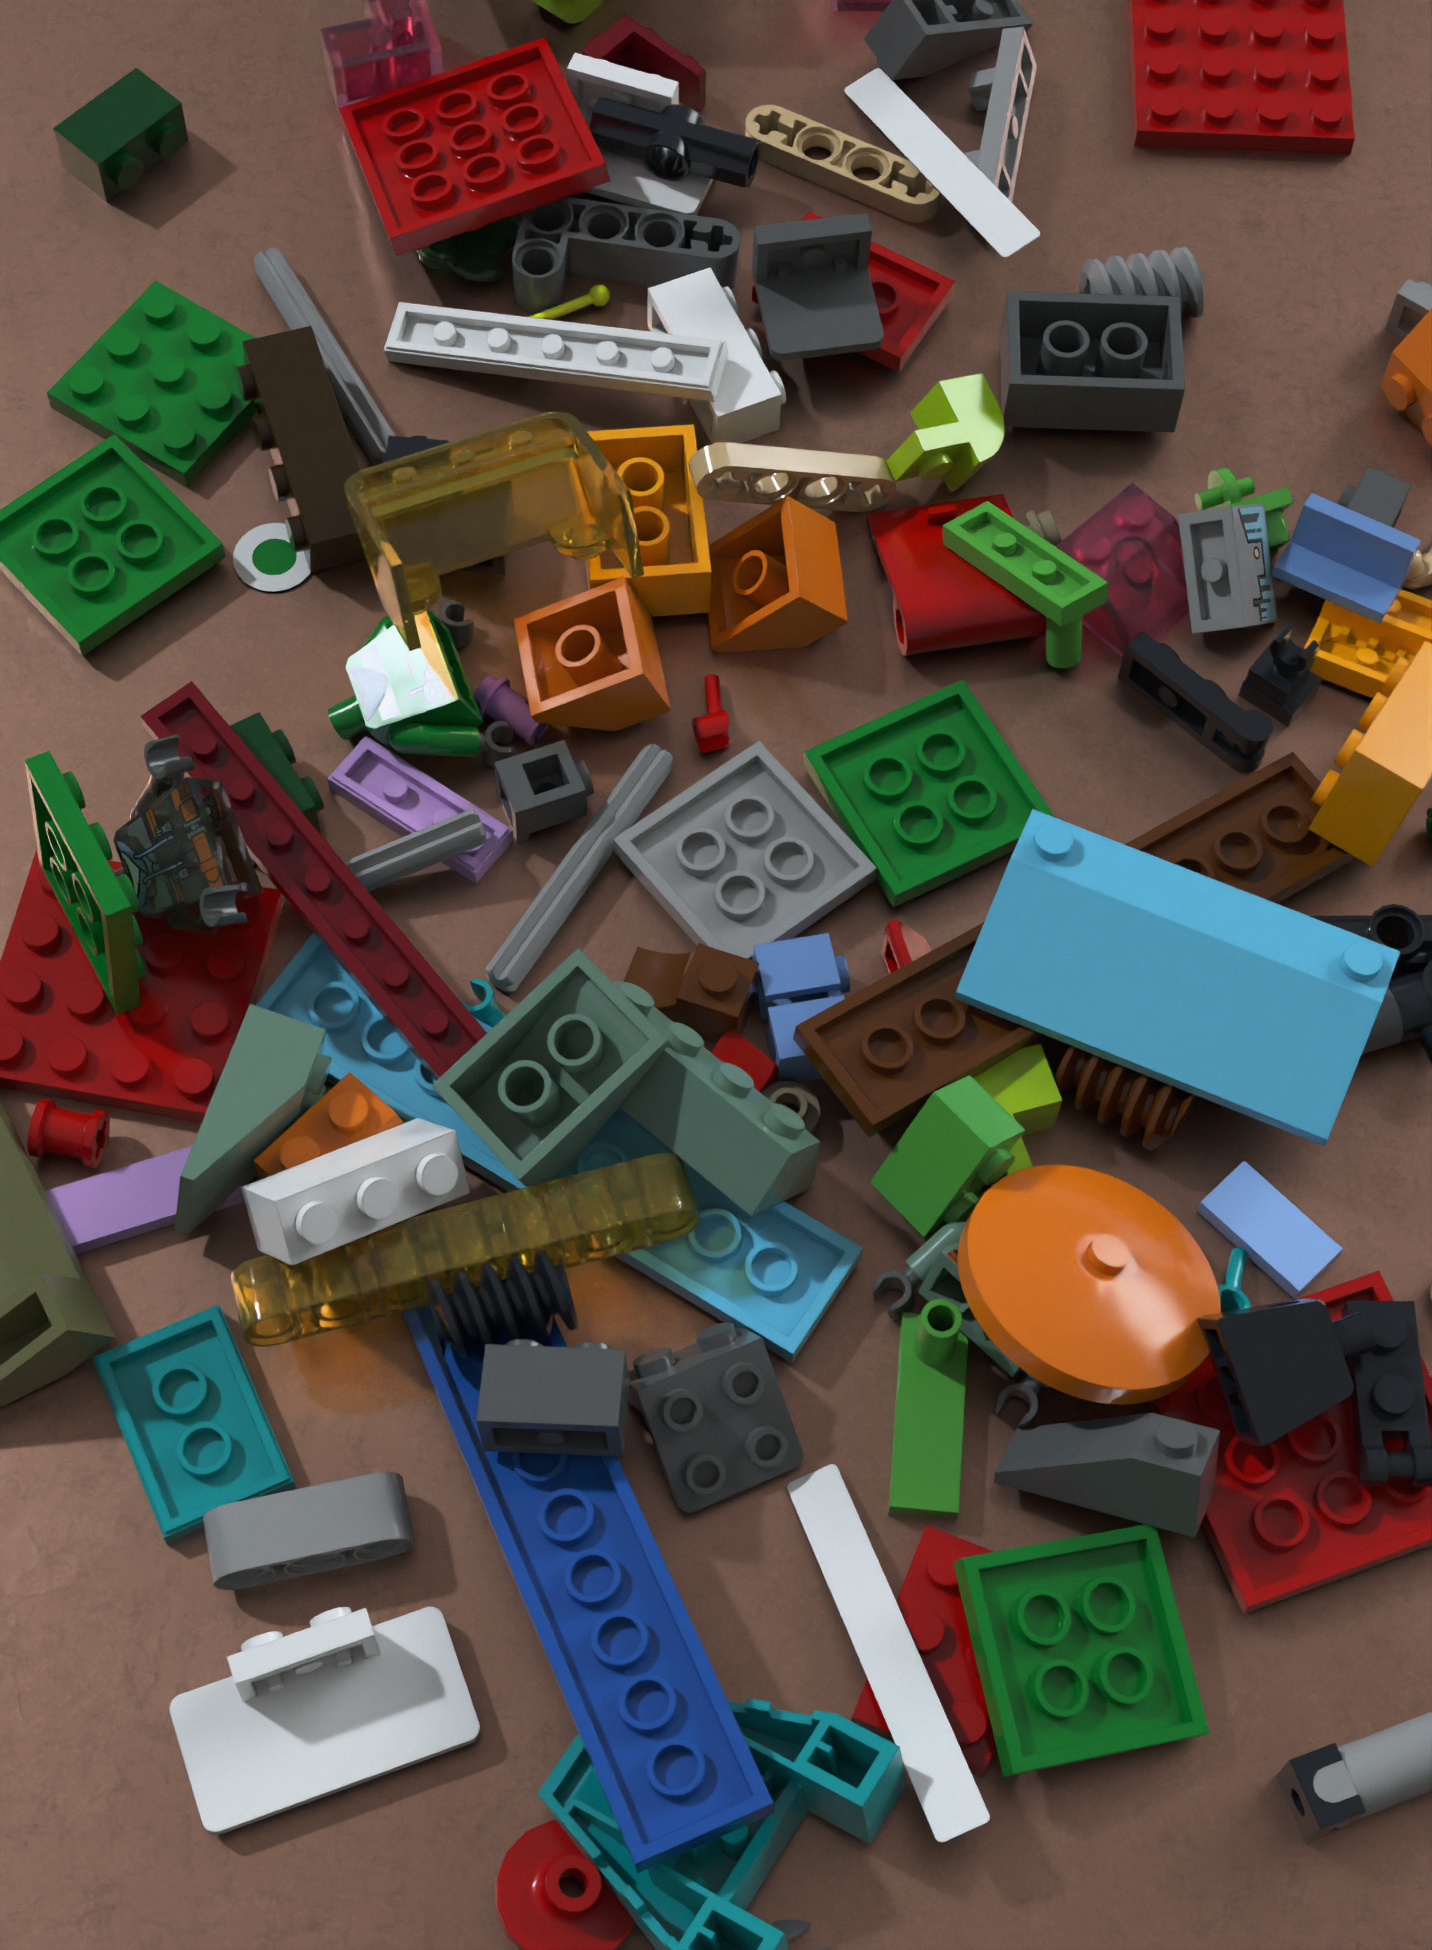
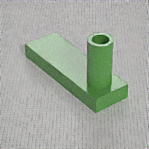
(1032, 572)
(929, 1413)

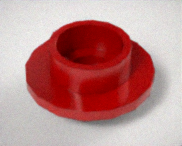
(539, 1913)

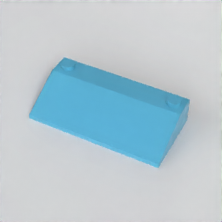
(1178, 976)

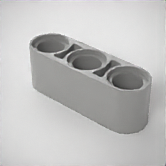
(308, 1530)

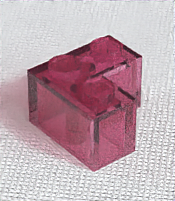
(381, 52)

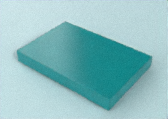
(192, 1421)

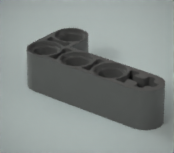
(616, 246)

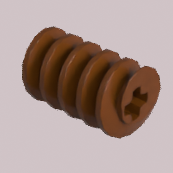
(1125, 1093)

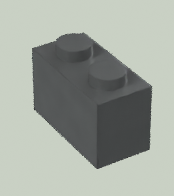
(553, 1399)

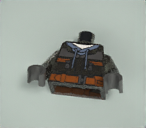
(185, 847)

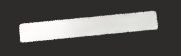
(942, 163)
(888, 1655)

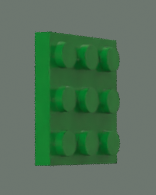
(161, 384)
(102, 544)
(926, 791)
(79, 874)
(1079, 1649)

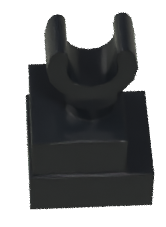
(1282, 678)

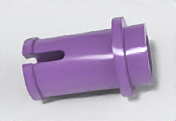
(502, 703)

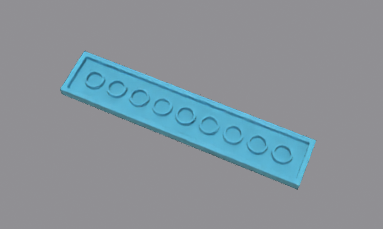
(756, 1270)

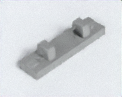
(1006, 97)

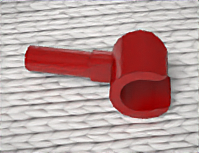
(712, 729)

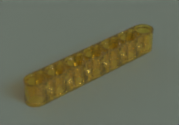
(389, 1270)

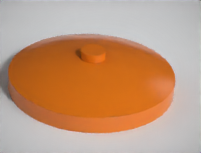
(1087, 1284)

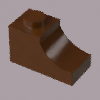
(698, 988)

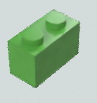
(948, 1156)

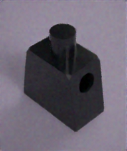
(1283, 1363)

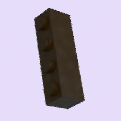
(307, 442)

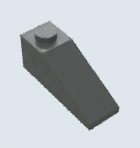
(931, 35)
(1122, 1466)

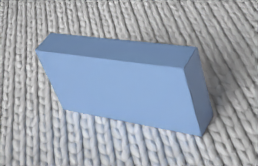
(1269, 1229)

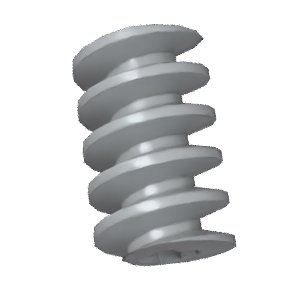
(1156, 276)

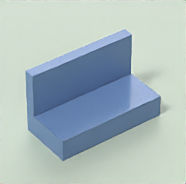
(1347, 558)

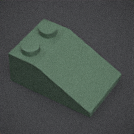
(553, 1070)
(264, 1089)

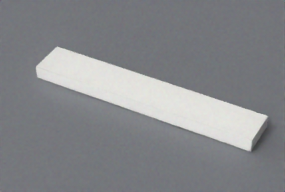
(557, 351)

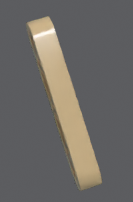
(847, 155)
(738, 471)

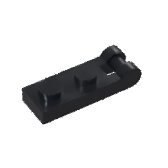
(1195, 703)
(1390, 1397)

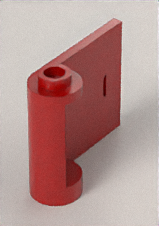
(938, 594)

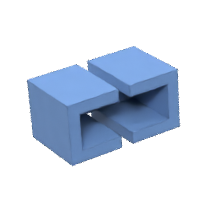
(793, 985)

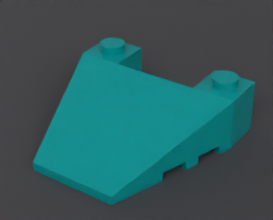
(703, 1894)

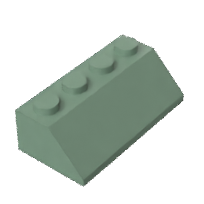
(718, 1119)

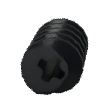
(501, 1303)

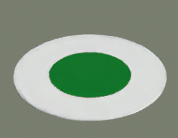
(267, 559)

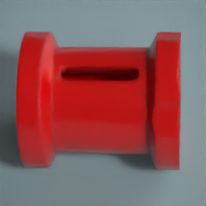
(68, 1133)

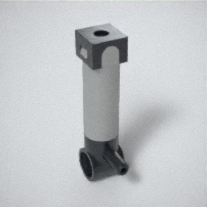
(1348, 1782)

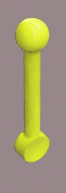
(598, 296)

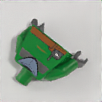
(419, 696)

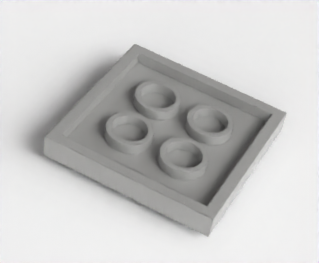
(744, 856)

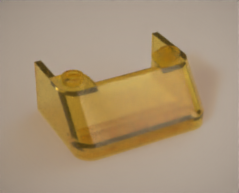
(485, 501)

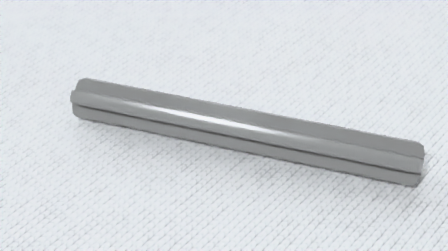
(348, 388)
(578, 869)

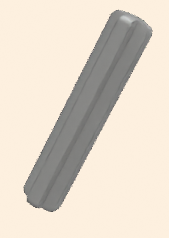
(418, 850)

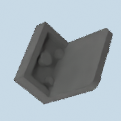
(816, 287)
(715, 1415)

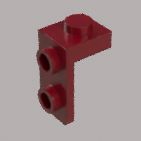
(643, 50)

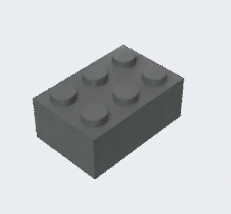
(1091, 361)

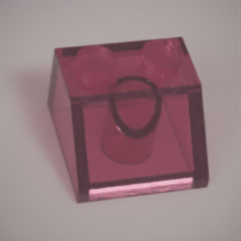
(1141, 557)

